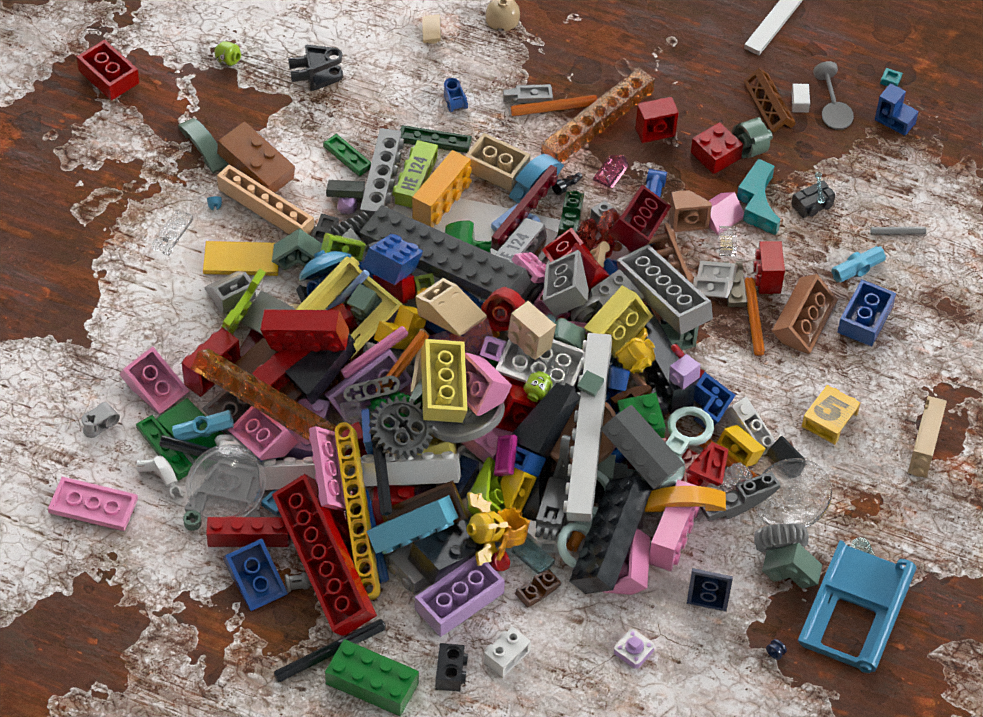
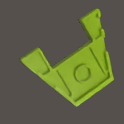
(238, 313)

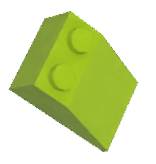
(489, 486)

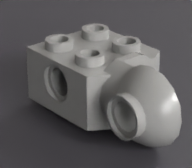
(601, 294)

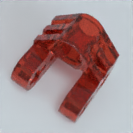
(588, 230)

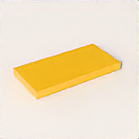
(248, 257)

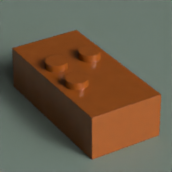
(255, 157)

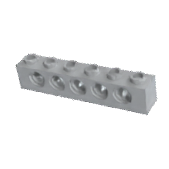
(382, 170)

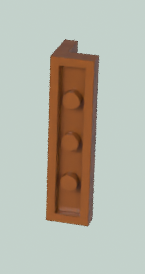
(774, 97)

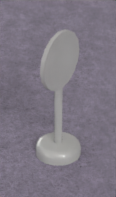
(835, 114)

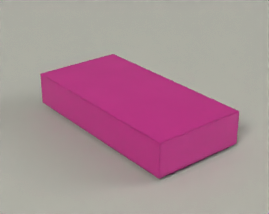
(505, 455)

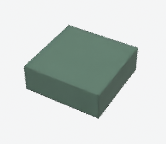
(590, 383)

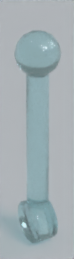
(820, 198)

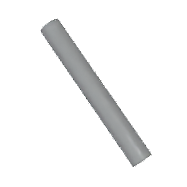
(898, 230)

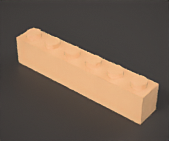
(263, 201)

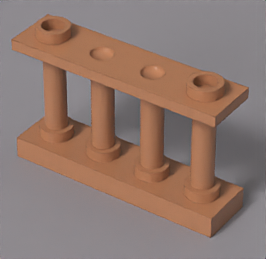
(669, 235)

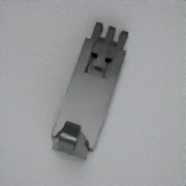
(555, 496)

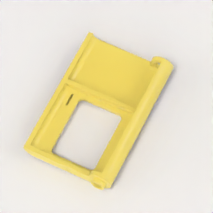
(336, 283)

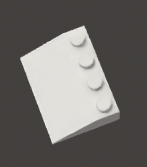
(560, 362)

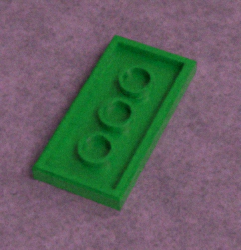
(185, 412)

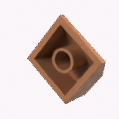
(689, 211)

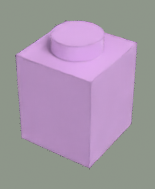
(493, 348)
(684, 371)

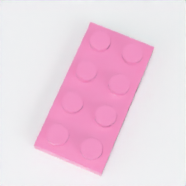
(327, 468)
(93, 503)

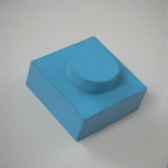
(269, 503)

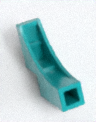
(753, 193)

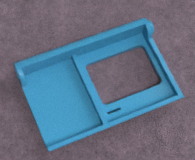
(864, 582)

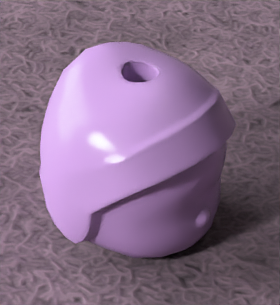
(347, 205)

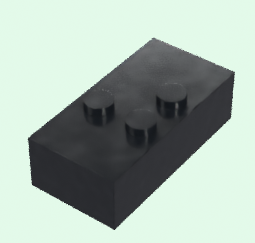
(443, 551)

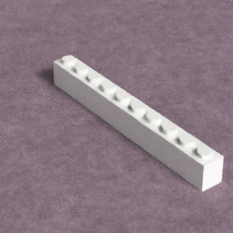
(588, 432)
(422, 469)

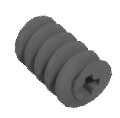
(355, 223)

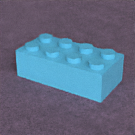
(415, 523)

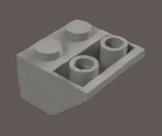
(229, 290)

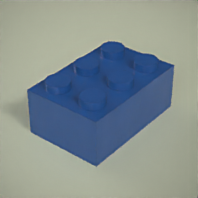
(392, 258)
(866, 312)

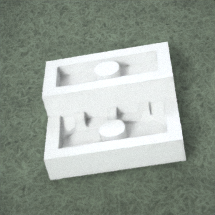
(715, 278)

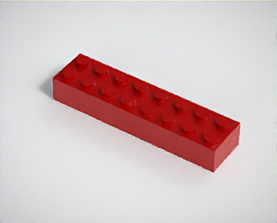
(324, 556)

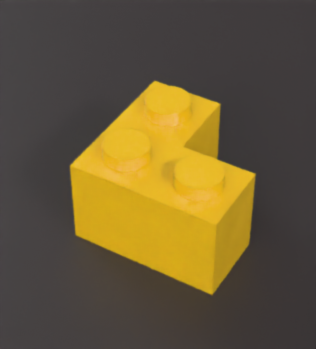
(406, 317)

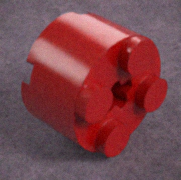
(501, 299)

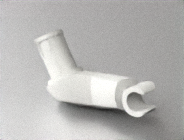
(164, 470)

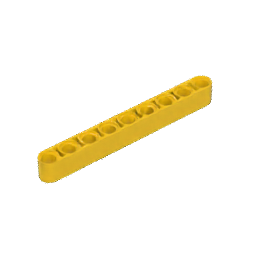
(354, 501)

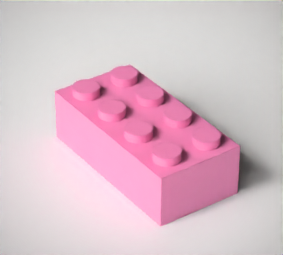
(672, 534)

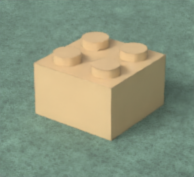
(531, 330)

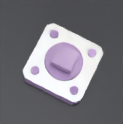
(634, 648)

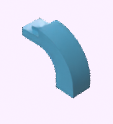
(531, 174)

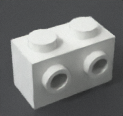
(507, 651)

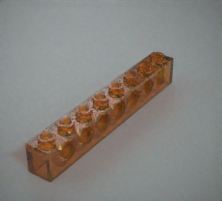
(598, 116)
(258, 393)

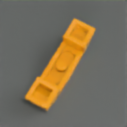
(686, 497)

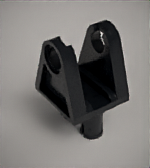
(317, 66)

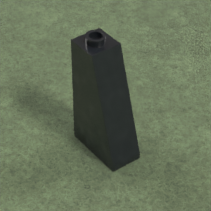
(318, 369)
(547, 420)

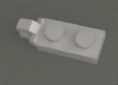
(528, 94)

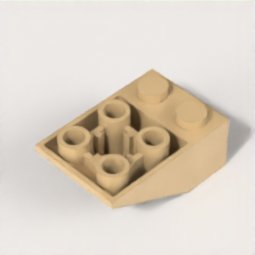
(449, 307)

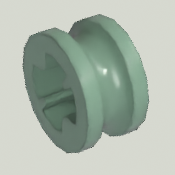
(187, 523)

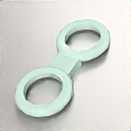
(680, 443)
(582, 527)

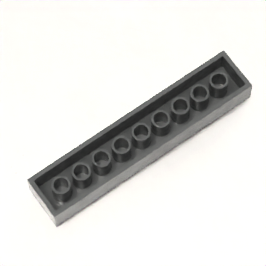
(448, 256)

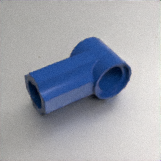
(656, 181)

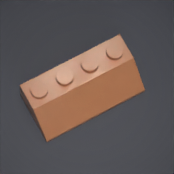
(805, 314)

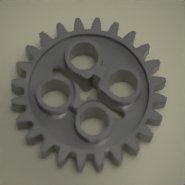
(400, 428)

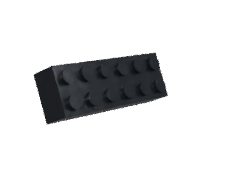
(660, 368)
(610, 535)

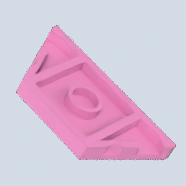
(532, 265)

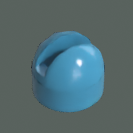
(214, 201)

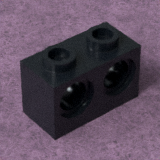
(451, 667)

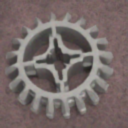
(780, 535)

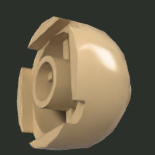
(502, 14)

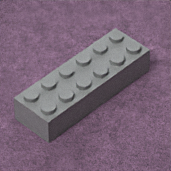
(666, 289)

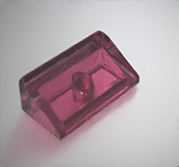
(611, 170)

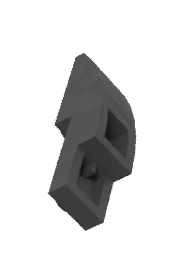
(746, 496)

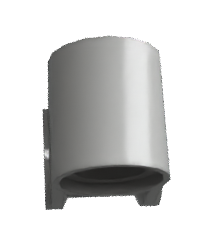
(101, 418)

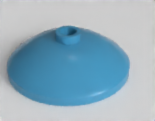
(322, 263)

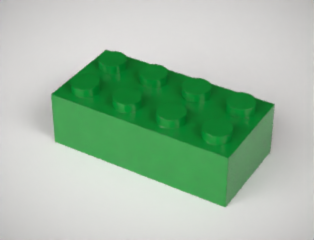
(372, 677)

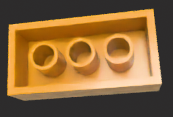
(442, 189)

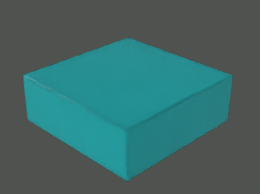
(891, 76)

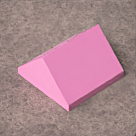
(725, 211)

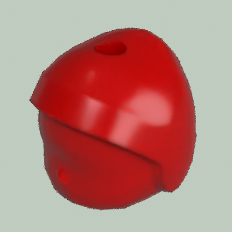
(501, 565)

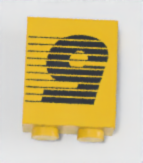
(830, 414)

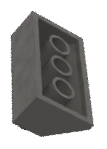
(642, 447)

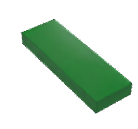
(347, 154)

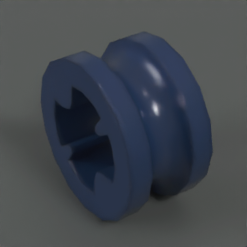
(776, 649)

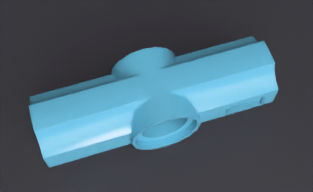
(858, 264)
(215, 423)

